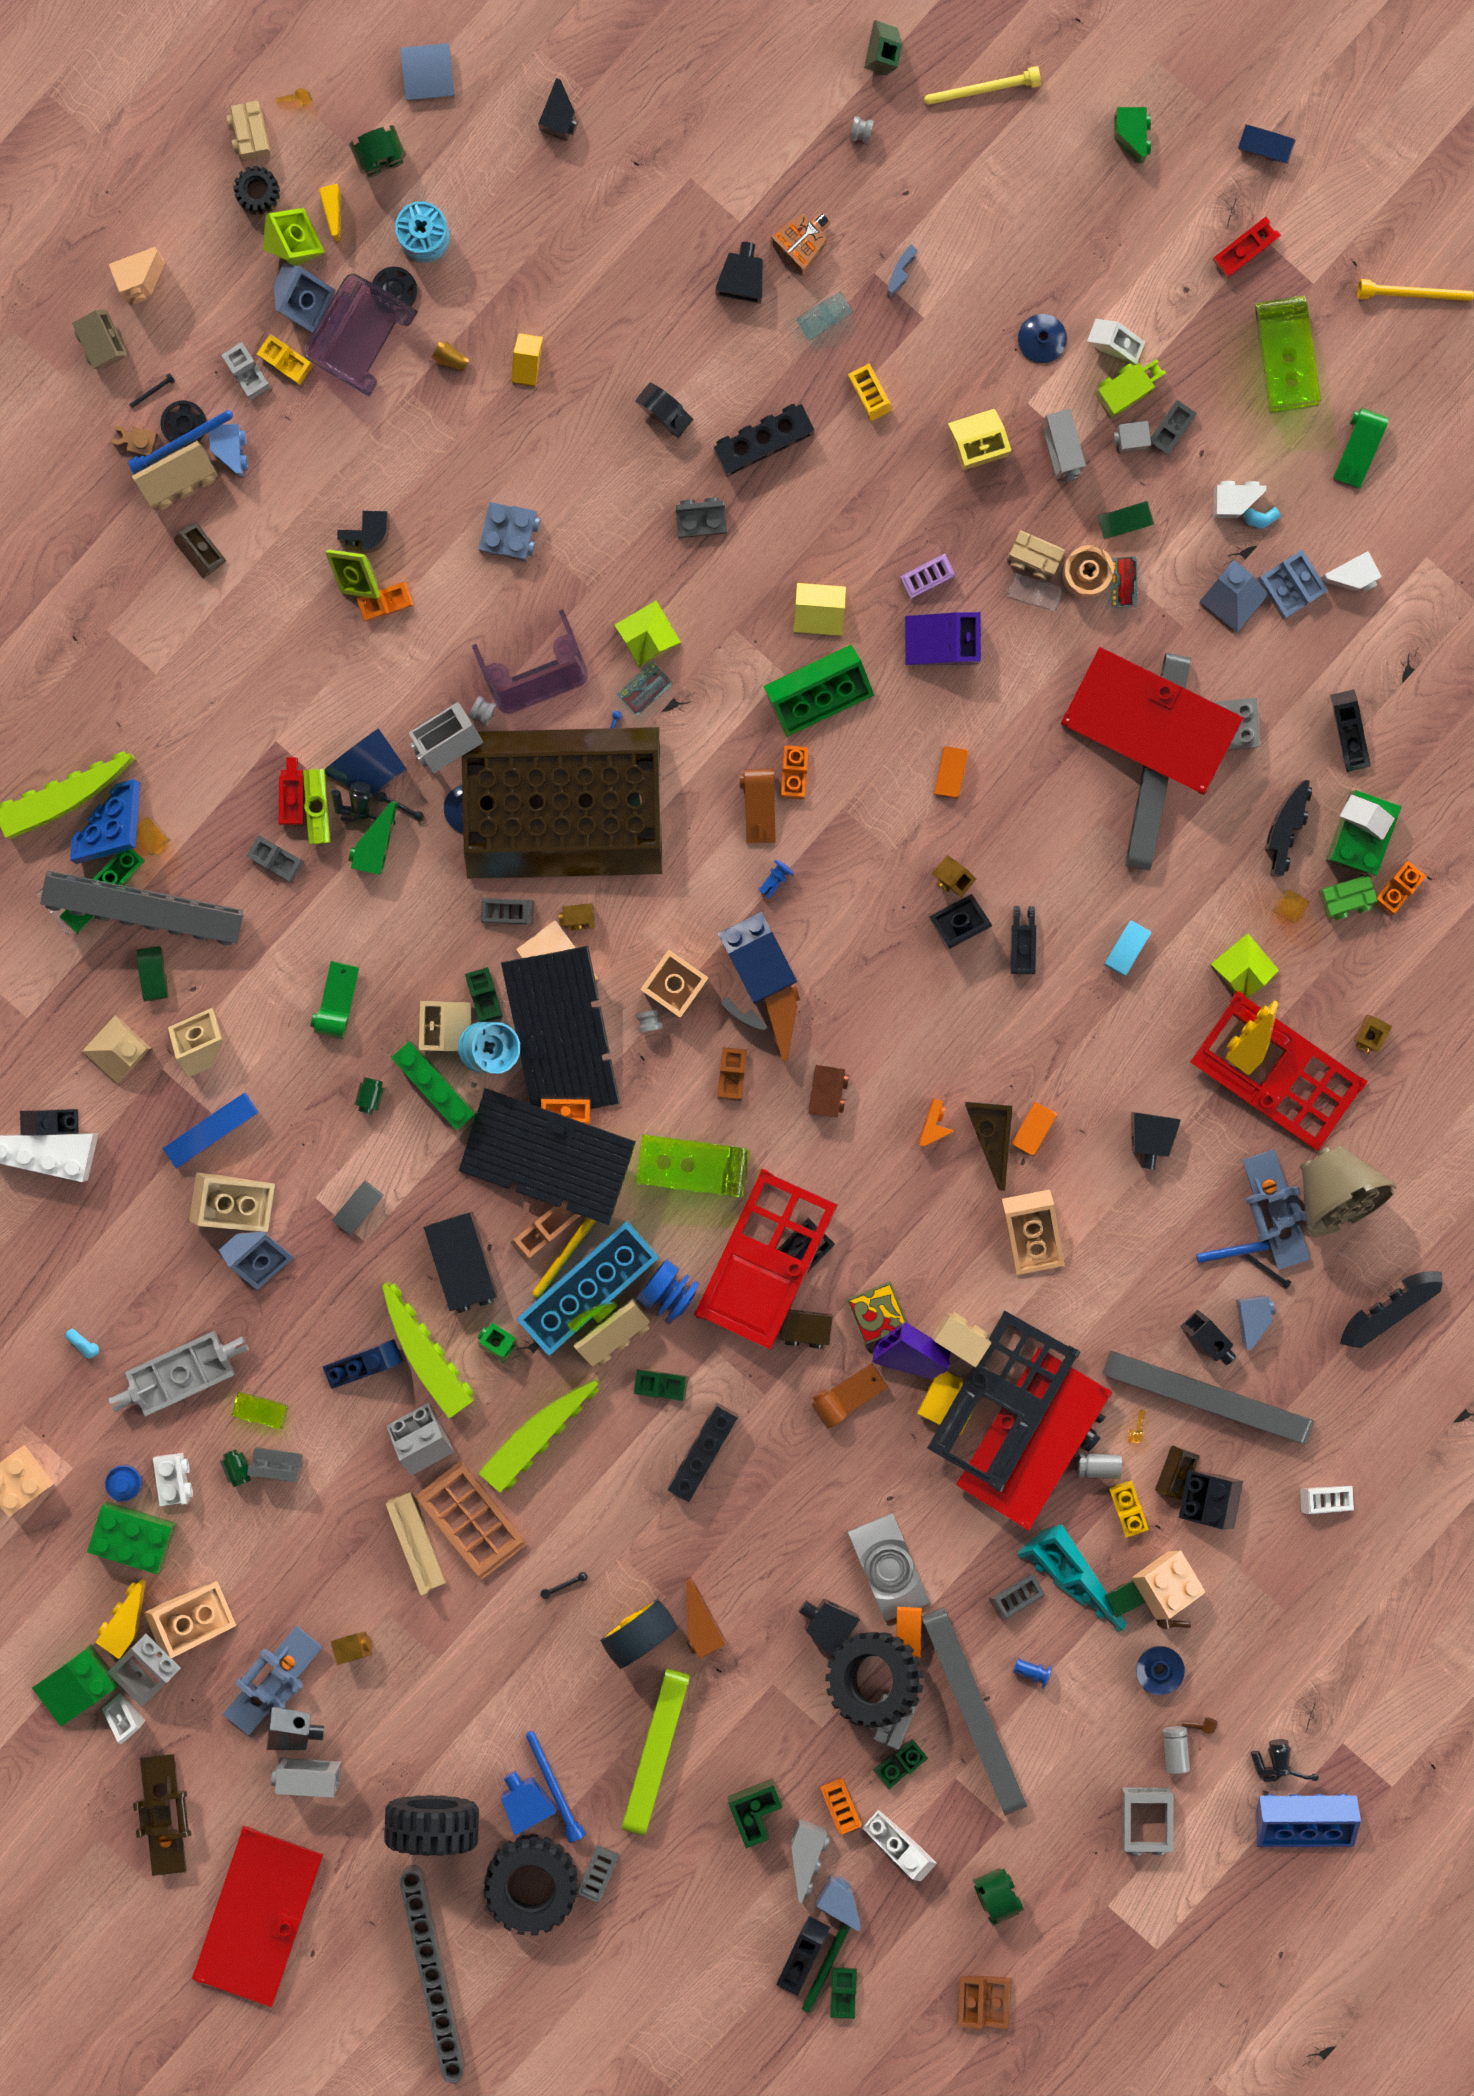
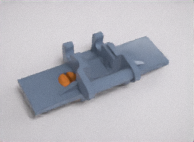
(1283, 1205)
(278, 1686)

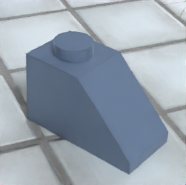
(1254, 1318)
(838, 1901)

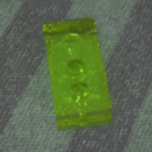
(1283, 331)
(715, 1171)

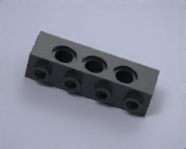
(733, 462)
(702, 1452)

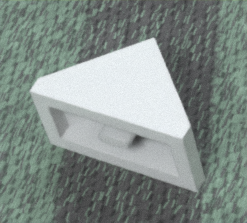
(1367, 816)
(122, 1718)

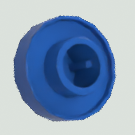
(123, 1483)

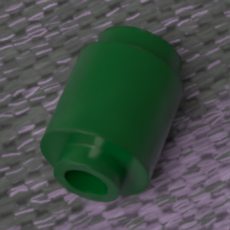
(369, 1095)
(235, 1468)

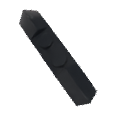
(1401, 1302)

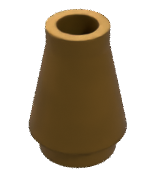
(449, 356)

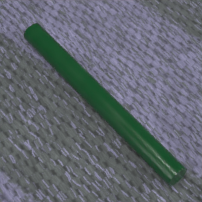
(825, 1968)

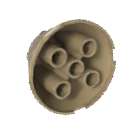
(1340, 1190)

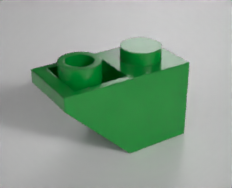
(1131, 131)

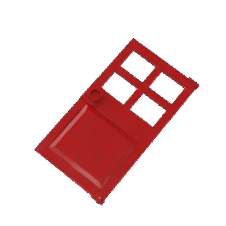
(755, 1280)

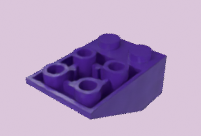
(943, 639)

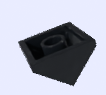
(960, 921)

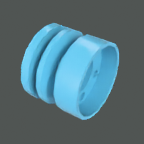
(417, 245)
(501, 1047)

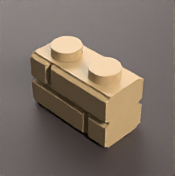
(249, 130)
(1035, 555)

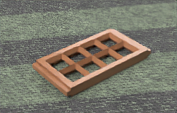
(500, 1555)

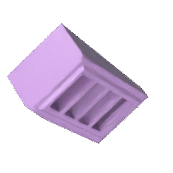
(924, 568)

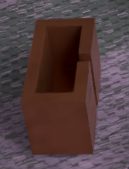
(827, 1091)

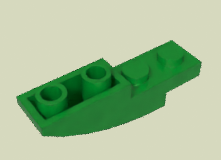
(117, 871)

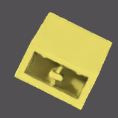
(979, 439)

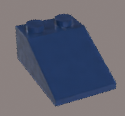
(757, 957)

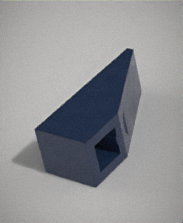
(363, 1364)

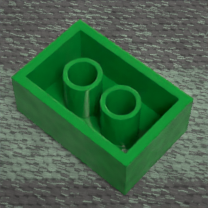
(1357, 848)
(131, 1537)

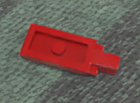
(291, 794)

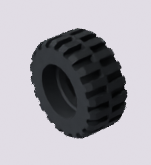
(844, 1679)
(431, 1825)
(526, 1916)

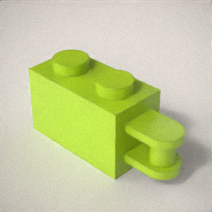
(1128, 387)

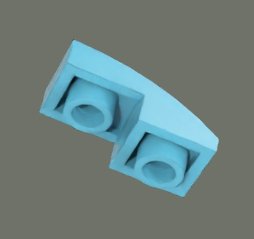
(1127, 948)

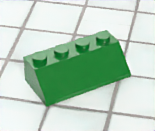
(819, 690)

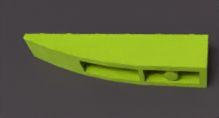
(60, 798)
(425, 1356)
(533, 1437)

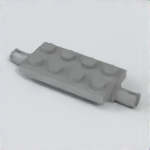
(179, 1373)

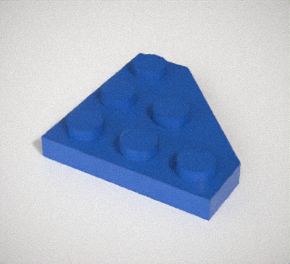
(110, 826)

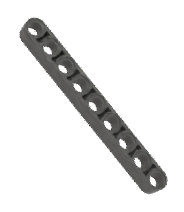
(1153, 786)
(1208, 1397)
(974, 1711)
(432, 1985)

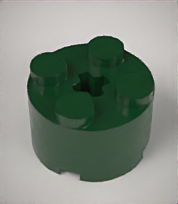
(377, 150)
(996, 1896)

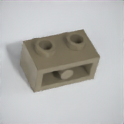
(99, 339)

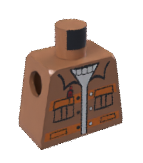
(801, 240)

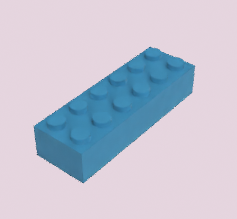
(589, 1283)

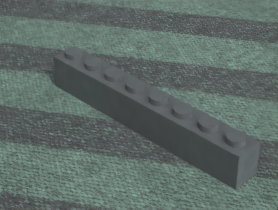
(141, 907)

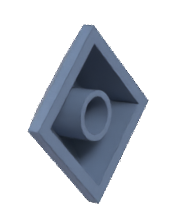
(301, 296)
(1234, 596)
(255, 1257)

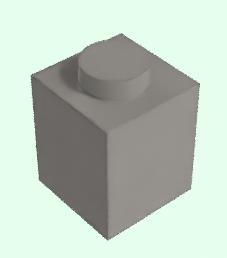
(1132, 437)

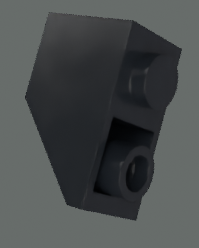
(49, 1122)

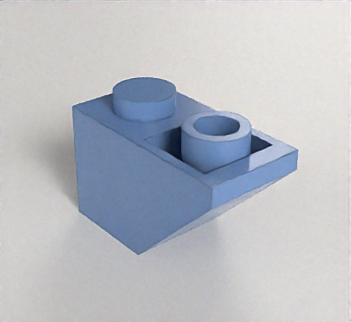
(227, 445)

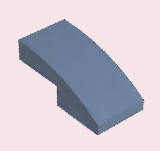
(898, 276)

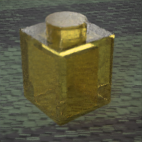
(151, 837)
(1290, 906)

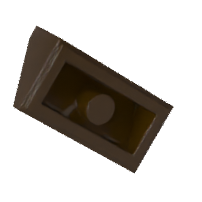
(199, 550)
(1174, 1472)

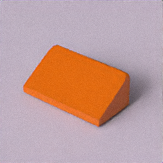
(951, 772)
(570, 1108)
(1034, 1128)

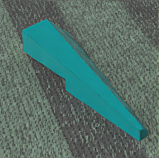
(1060, 1558)

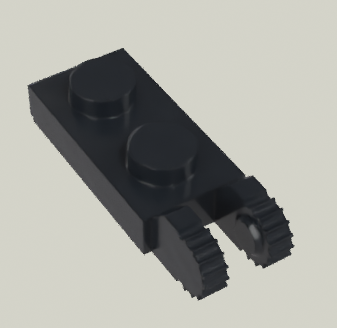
(1023, 943)

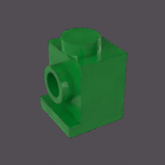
(493, 1333)

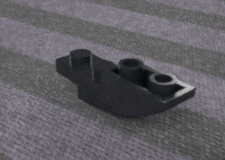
(1288, 818)

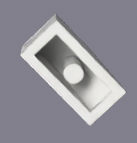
(1116, 340)
(1355, 574)

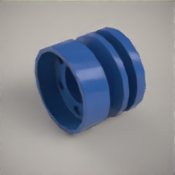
(668, 1292)

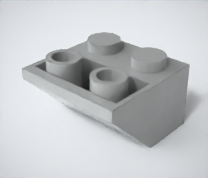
(419, 1439)

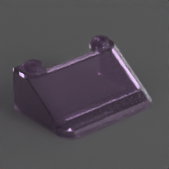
(356, 331)

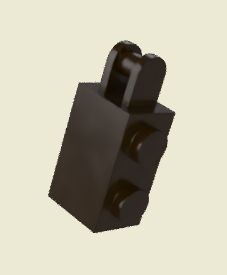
(806, 1328)

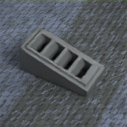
(528, 911)
(999, 1608)
(590, 1893)

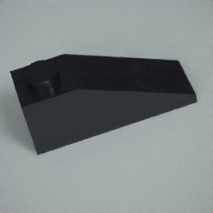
(1350, 730)
(803, 1955)

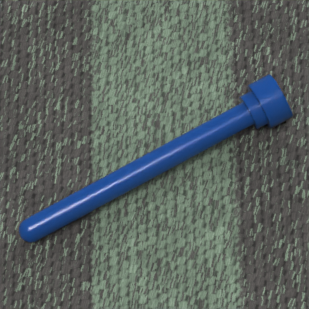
(140, 463)
(573, 1829)

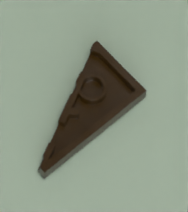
(993, 1129)

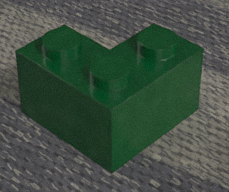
(750, 1806)

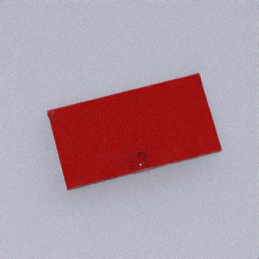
(1152, 720)
(1048, 1451)
(257, 1916)

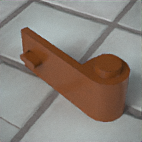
(759, 804)
(848, 1395)

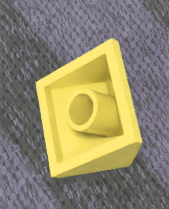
(819, 609)

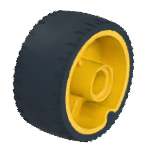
(639, 1634)

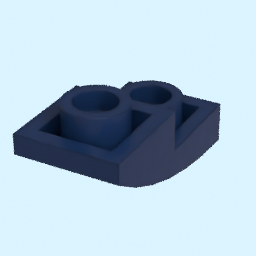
(1266, 144)

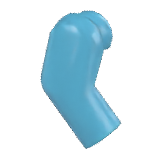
(1259, 519)
(82, 1345)

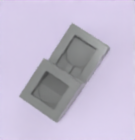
(246, 371)

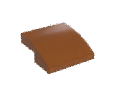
(984, 2002)

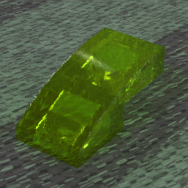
(598, 1312)
(260, 1410)

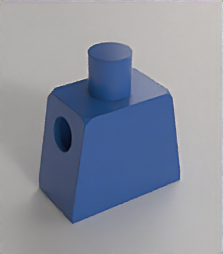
(525, 1802)

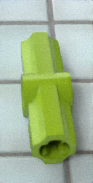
(317, 822)

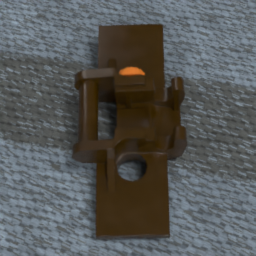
(165, 1843)

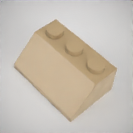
(176, 476)
(613, 1333)

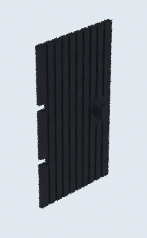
(559, 1028)
(547, 1156)

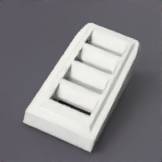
(1312, 1503)

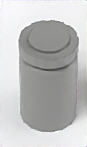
(1099, 1466)
(1176, 1750)

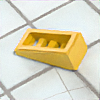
(331, 202)
(878, 410)

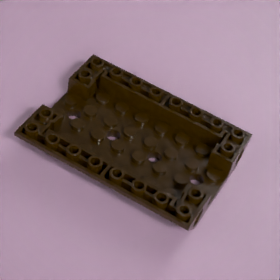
(562, 835)

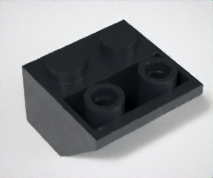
(1210, 1499)

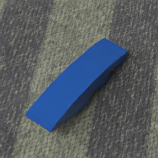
(210, 1130)

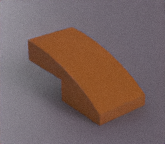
(732, 1074)

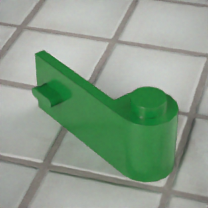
(1361, 447)
(336, 1001)

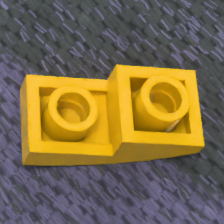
(1128, 1508)

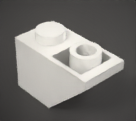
(1233, 499)

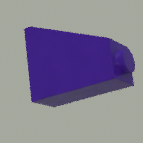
(911, 1352)

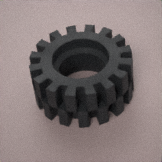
(254, 175)

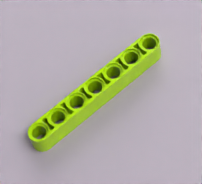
(655, 1752)

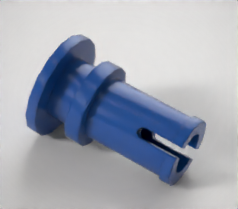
(776, 877)
(1033, 1672)

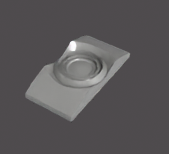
(888, 1566)

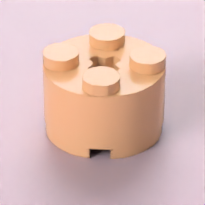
(1092, 558)

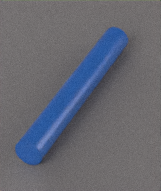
(1233, 1251)

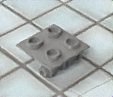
(1248, 733)

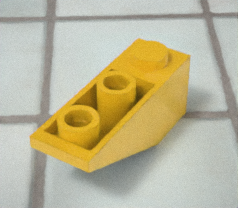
(1251, 1047)
(124, 1626)

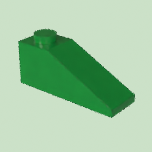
(372, 848)

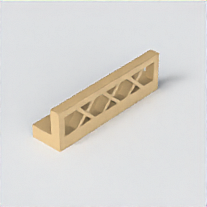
(415, 1542)

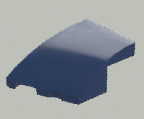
(368, 762)

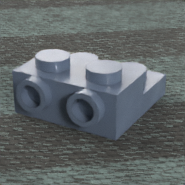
(509, 531)

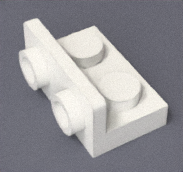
(172, 1479)

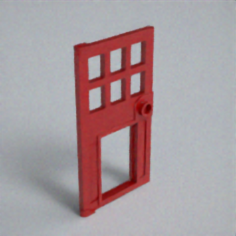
(1282, 1076)

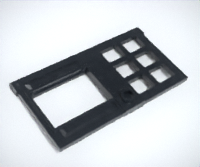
(1008, 1396)

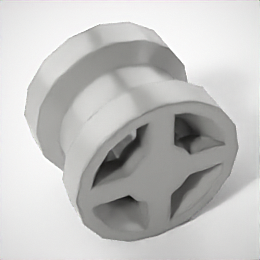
(861, 130)
(482, 711)
(649, 1021)

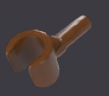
(1167, 1623)
(1208, 1726)

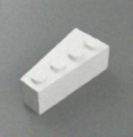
(55, 1155)

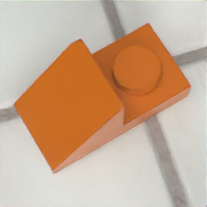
(931, 1131)

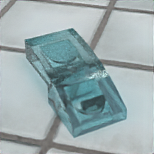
(824, 315)

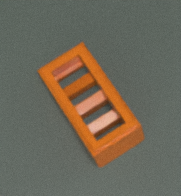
(847, 1826)

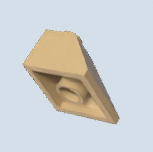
(196, 1042)
(116, 1049)

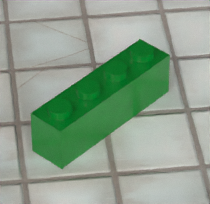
(433, 1085)

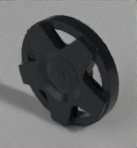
(397, 285)
(182, 421)

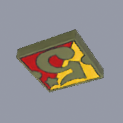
(876, 1312)

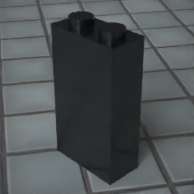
(461, 1262)

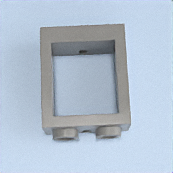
(1063, 445)
(440, 728)
(134, 1679)
(307, 1777)
(1146, 1795)

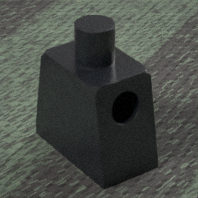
(741, 275)
(1152, 1136)
(1209, 1337)
(828, 1623)
(291, 1730)

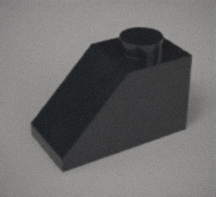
(558, 115)

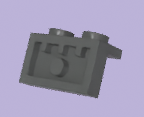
(701, 518)
(275, 1464)

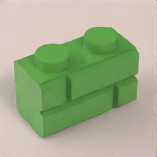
(1348, 896)

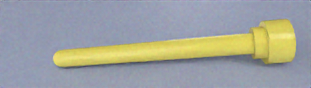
(1029, 78)

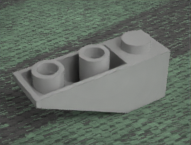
(806, 1848)

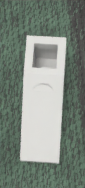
(899, 1846)

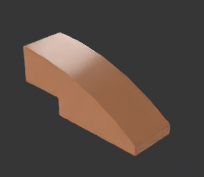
(543, 1230)

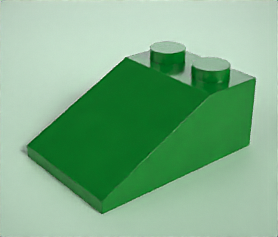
(75, 1685)

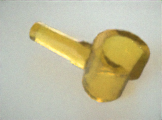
(301, 94)
(1136, 1436)

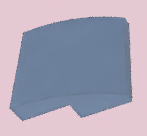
(427, 71)
(1292, 584)

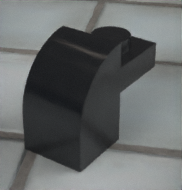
(664, 408)
(373, 533)

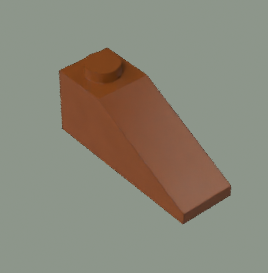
(782, 1014)
(702, 1629)

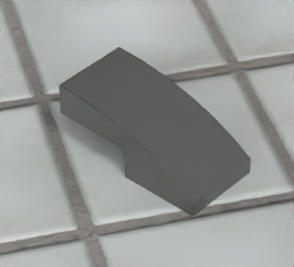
(1172, 427)
(275, 858)
(749, 1018)
(357, 1207)

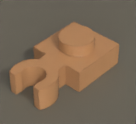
(139, 440)

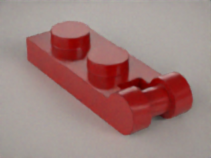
(1246, 247)

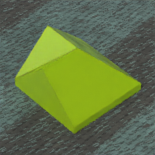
(291, 236)
(353, 574)
(647, 633)
(1245, 967)

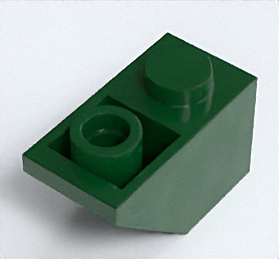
(883, 49)

